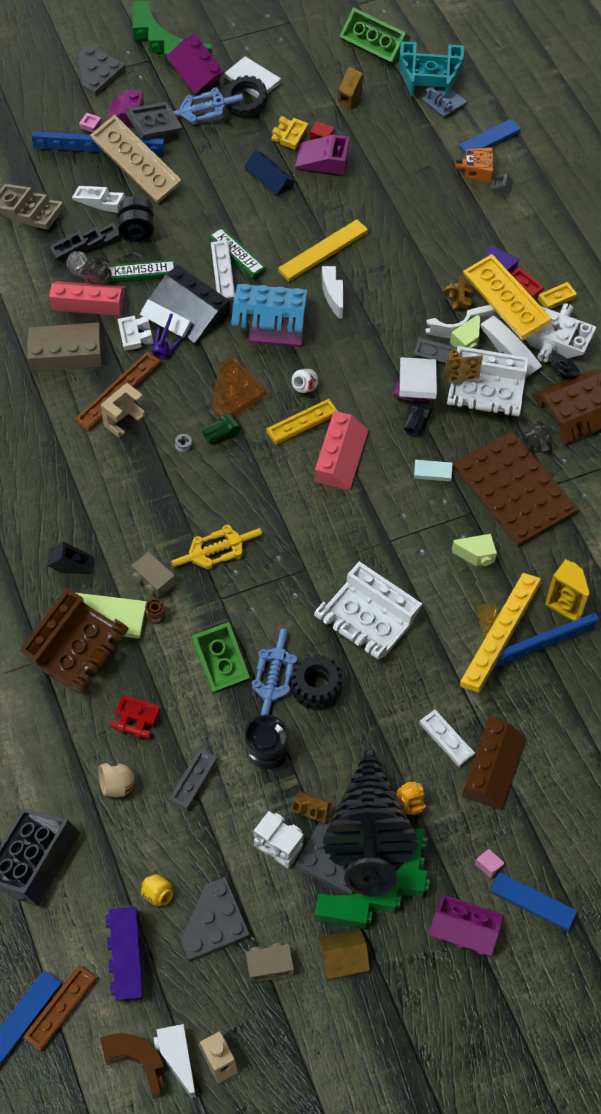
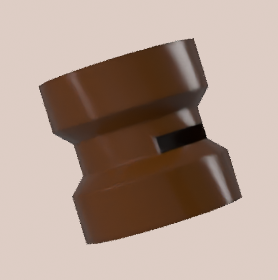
(158, 614)

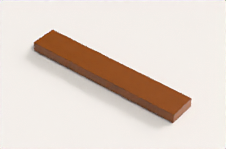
(133, 376)

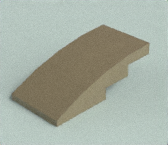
(29, 207)

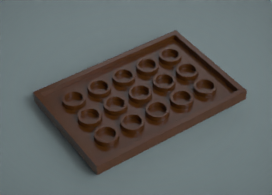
(515, 488)

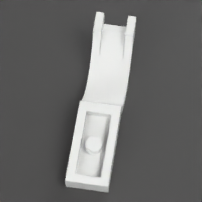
(444, 330)

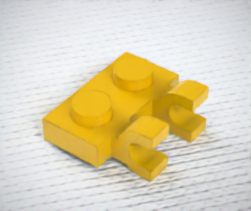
(294, 132)

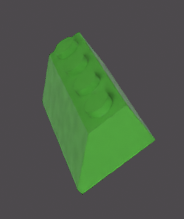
(374, 35)

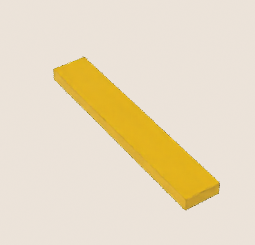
(322, 250)

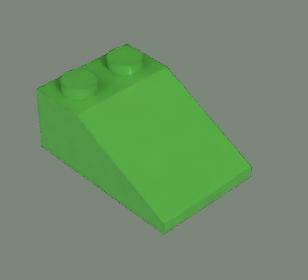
(220, 656)

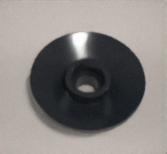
(563, 365)

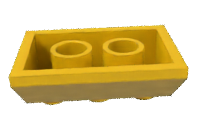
(568, 591)

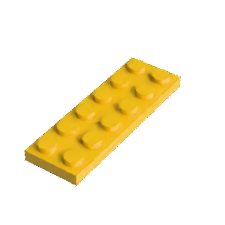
(507, 297)

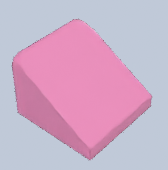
(489, 863)

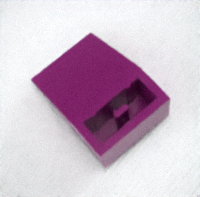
(324, 154)

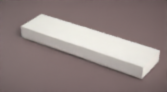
(223, 269)

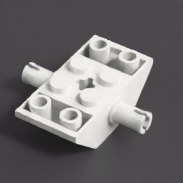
(562, 336)

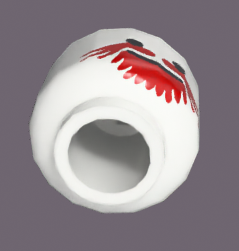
(304, 380)

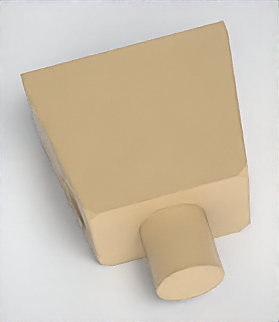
(218, 1056)

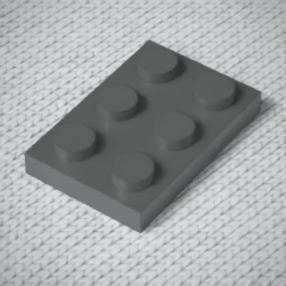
(154, 120)

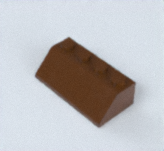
(494, 764)

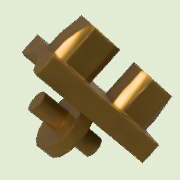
(456, 294)
(311, 807)

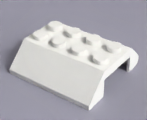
(498, 386)
(370, 611)

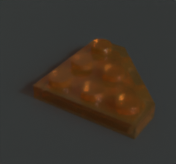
(234, 388)

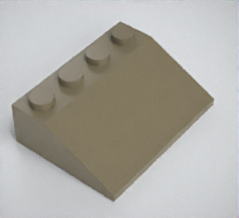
(64, 347)

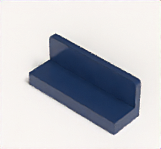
(268, 172)

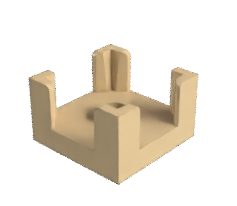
(120, 405)

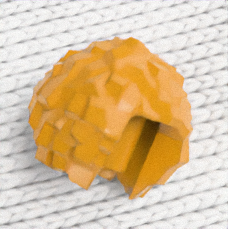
(411, 798)

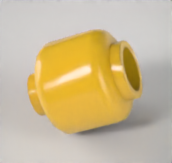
(157, 890)

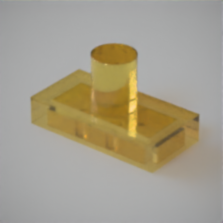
(487, 614)

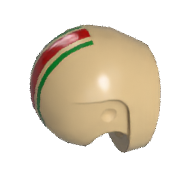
(116, 780)

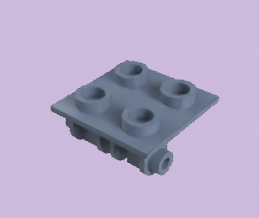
(444, 106)

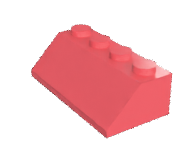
(86, 298)
(341, 451)

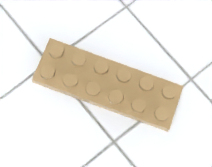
(135, 159)

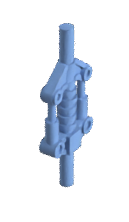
(187, 107)
(277, 657)

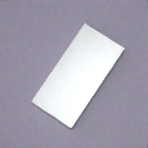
(418, 378)

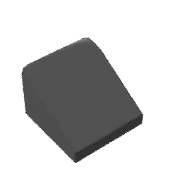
(501, 184)

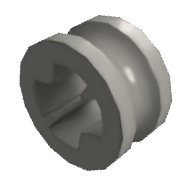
(183, 437)

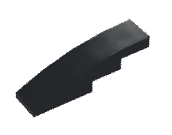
(85, 242)

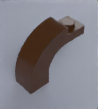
(133, 1048)

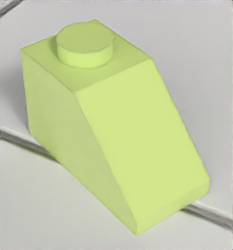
(467, 334)
(476, 550)

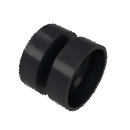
(135, 219)
(266, 741)

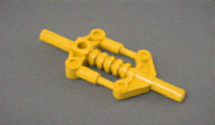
(234, 541)

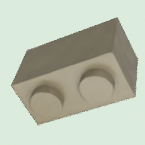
(153, 575)
(269, 963)

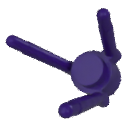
(161, 347)

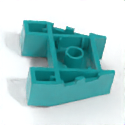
(430, 68)

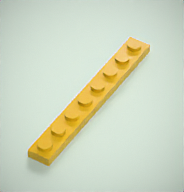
(500, 633)

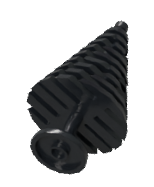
(370, 831)

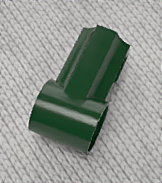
(224, 427)

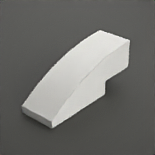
(333, 289)

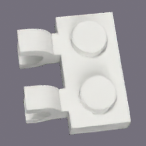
(129, 332)

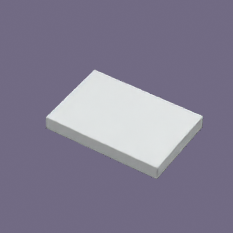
(250, 68)

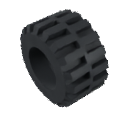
(316, 668)

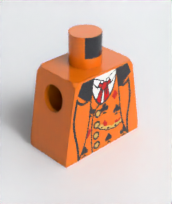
(477, 164)

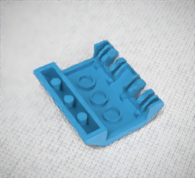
(269, 303)

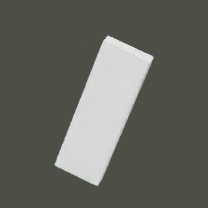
(160, 316)
(447, 738)

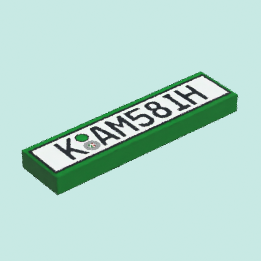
(239, 253)
(141, 270)

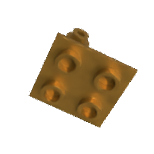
(462, 368)

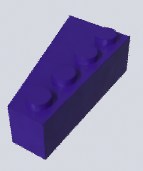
(125, 953)

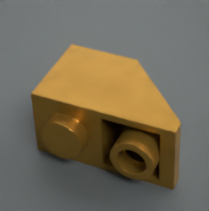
(351, 88)

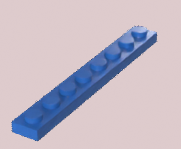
(83, 142)

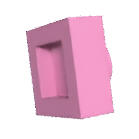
(90, 122)

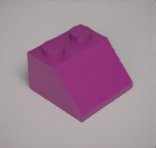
(122, 102)

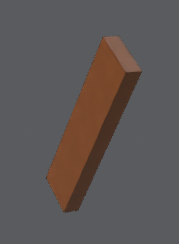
(60, 1008)

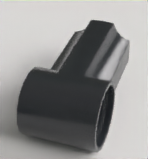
(418, 415)

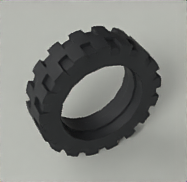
(247, 83)

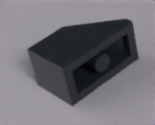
(69, 559)

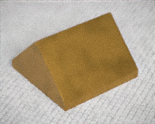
(344, 954)

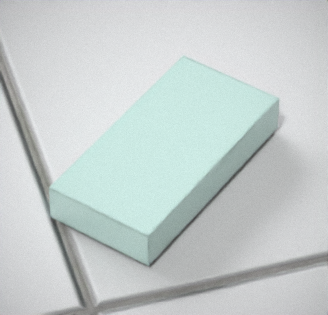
(433, 470)

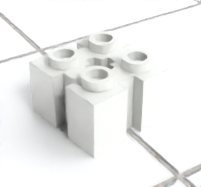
(278, 839)

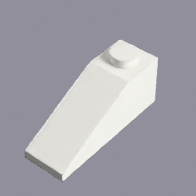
(174, 1051)

